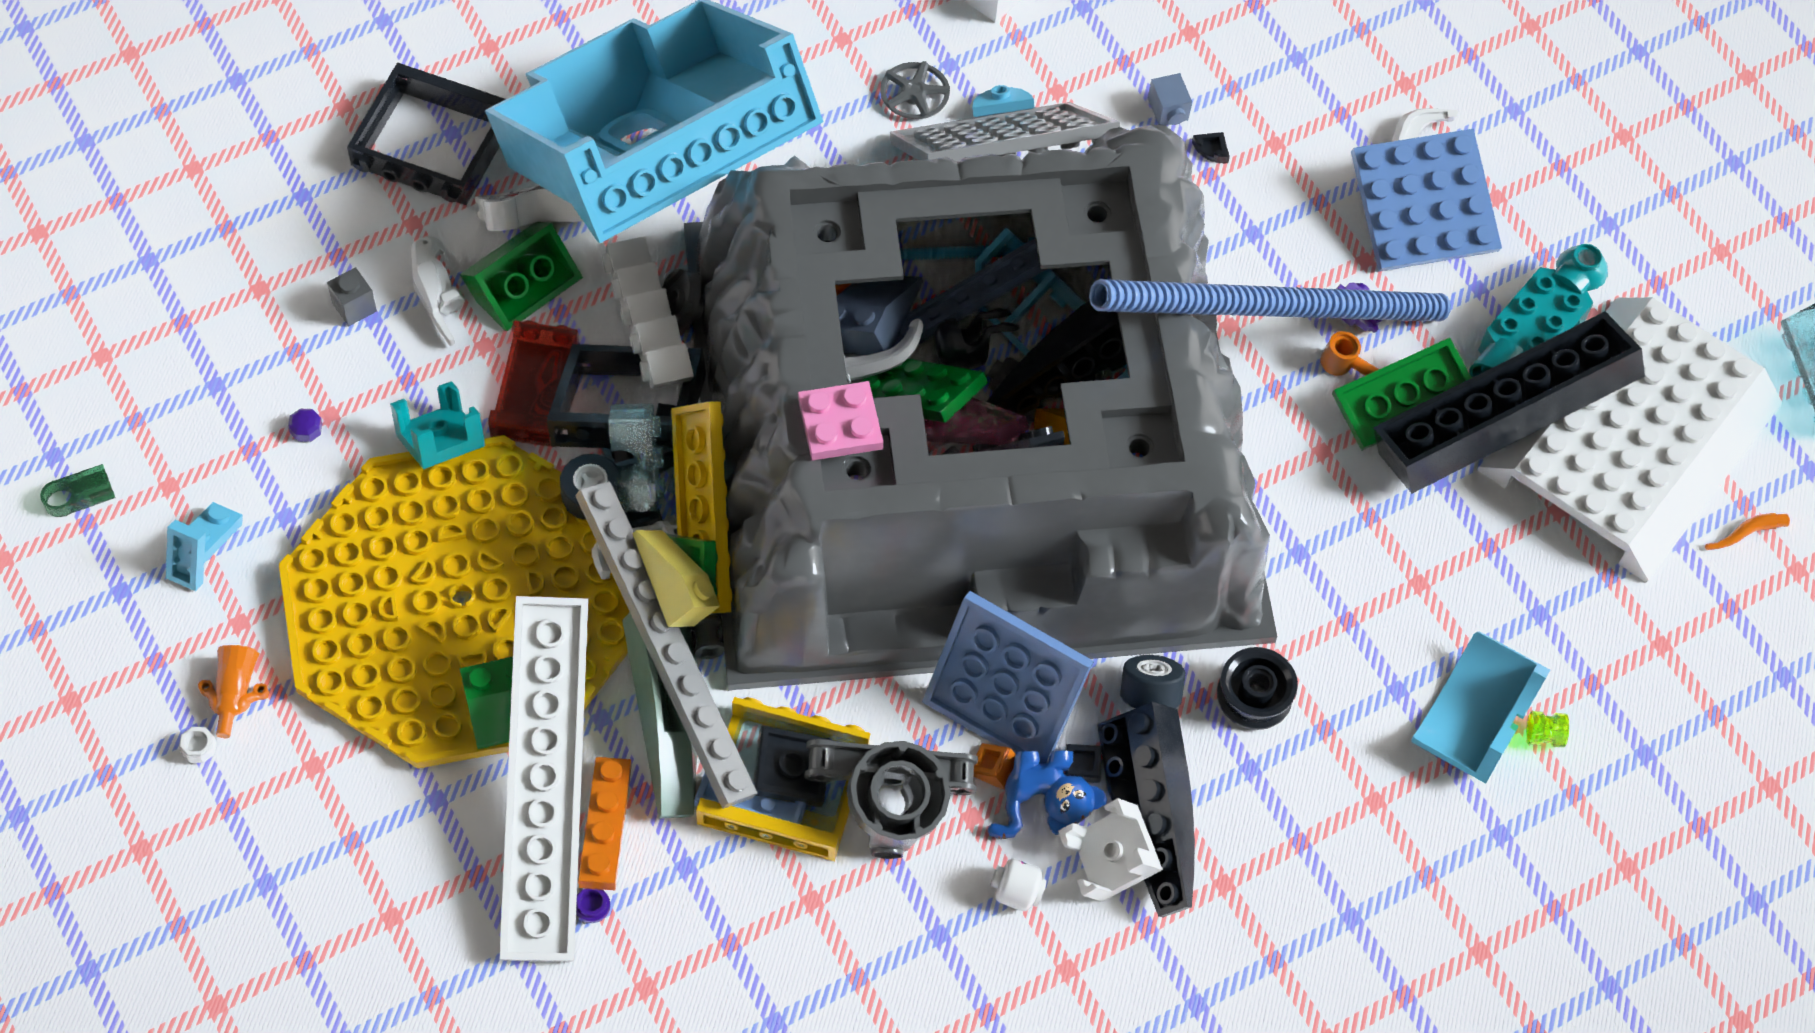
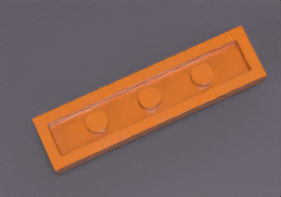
(605, 824)

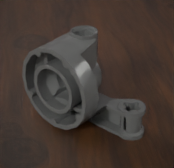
(926, 781)

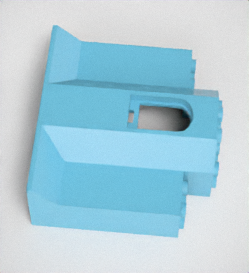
(702, 77)

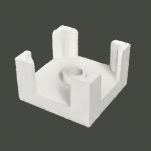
(1113, 851)

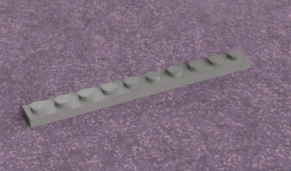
(666, 648)

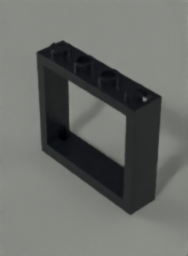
(436, 91)
(592, 429)

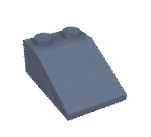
(875, 313)

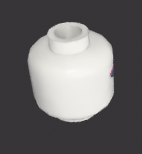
(1018, 884)

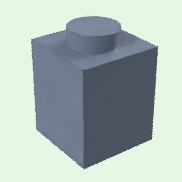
(1169, 99)

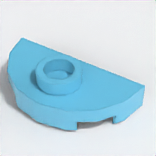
(1002, 100)

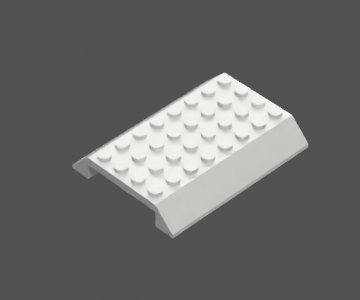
(1655, 449)

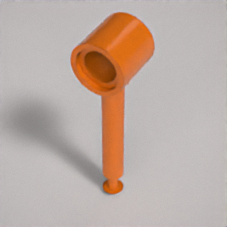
(1350, 348)

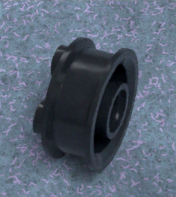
(1253, 708)

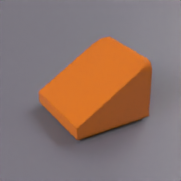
(994, 764)

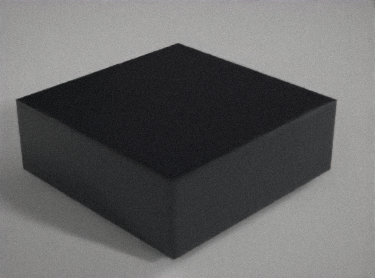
(1085, 762)

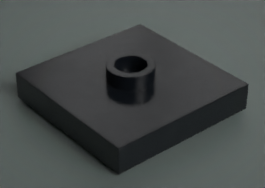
(782, 765)

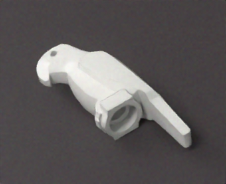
(434, 284)

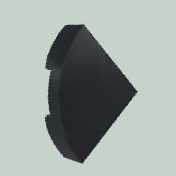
(1212, 147)

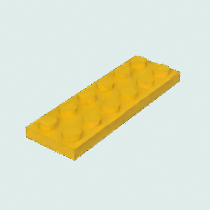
(702, 485)

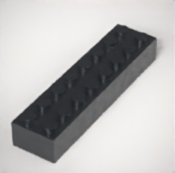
(1509, 402)

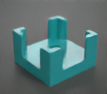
(439, 433)

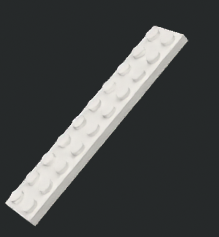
(544, 780)

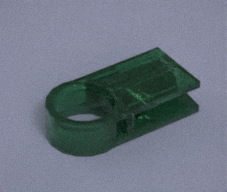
(86, 490)

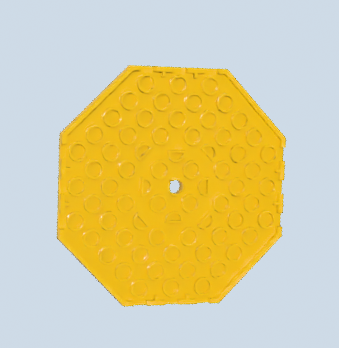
(378, 583)

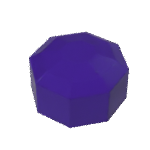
(305, 425)

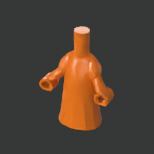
(232, 682)

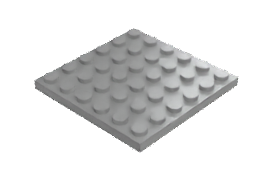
(1005, 133)

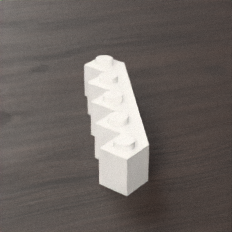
(647, 313)

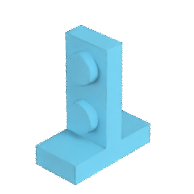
(195, 543)

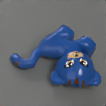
(1066, 797)

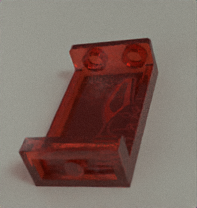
(531, 381)

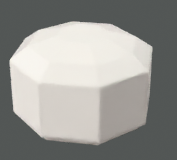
(197, 744)

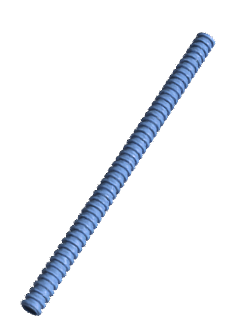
(1266, 301)

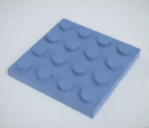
(1426, 199)
(1006, 679)

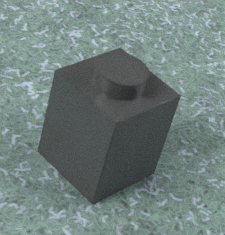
(352, 296)

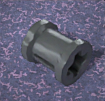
(707, 638)

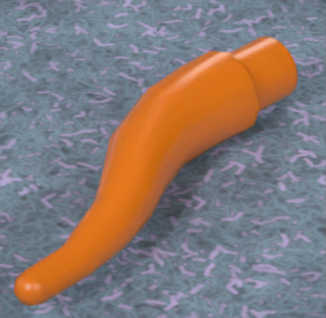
(1756, 523)

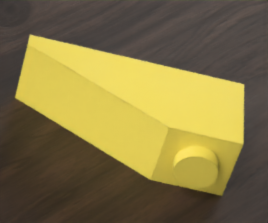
(677, 580)

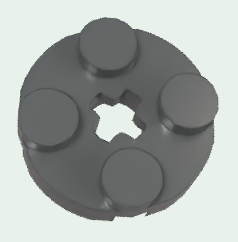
(684, 297)

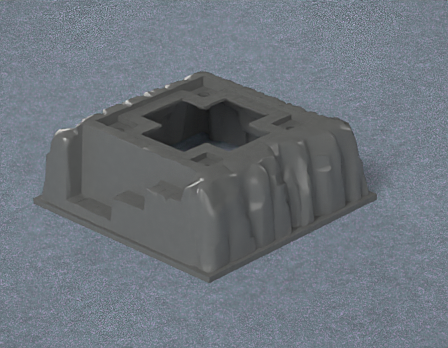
(1066, 537)

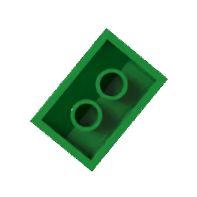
(522, 274)
(489, 700)

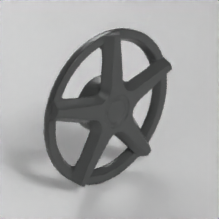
(915, 90)

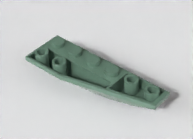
(667, 745)

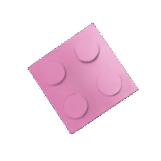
(840, 420)

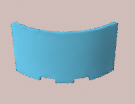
(1478, 706)

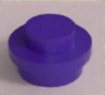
(592, 905)

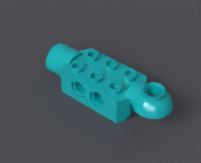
(1544, 306)

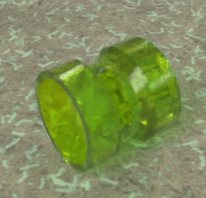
(1547, 729)

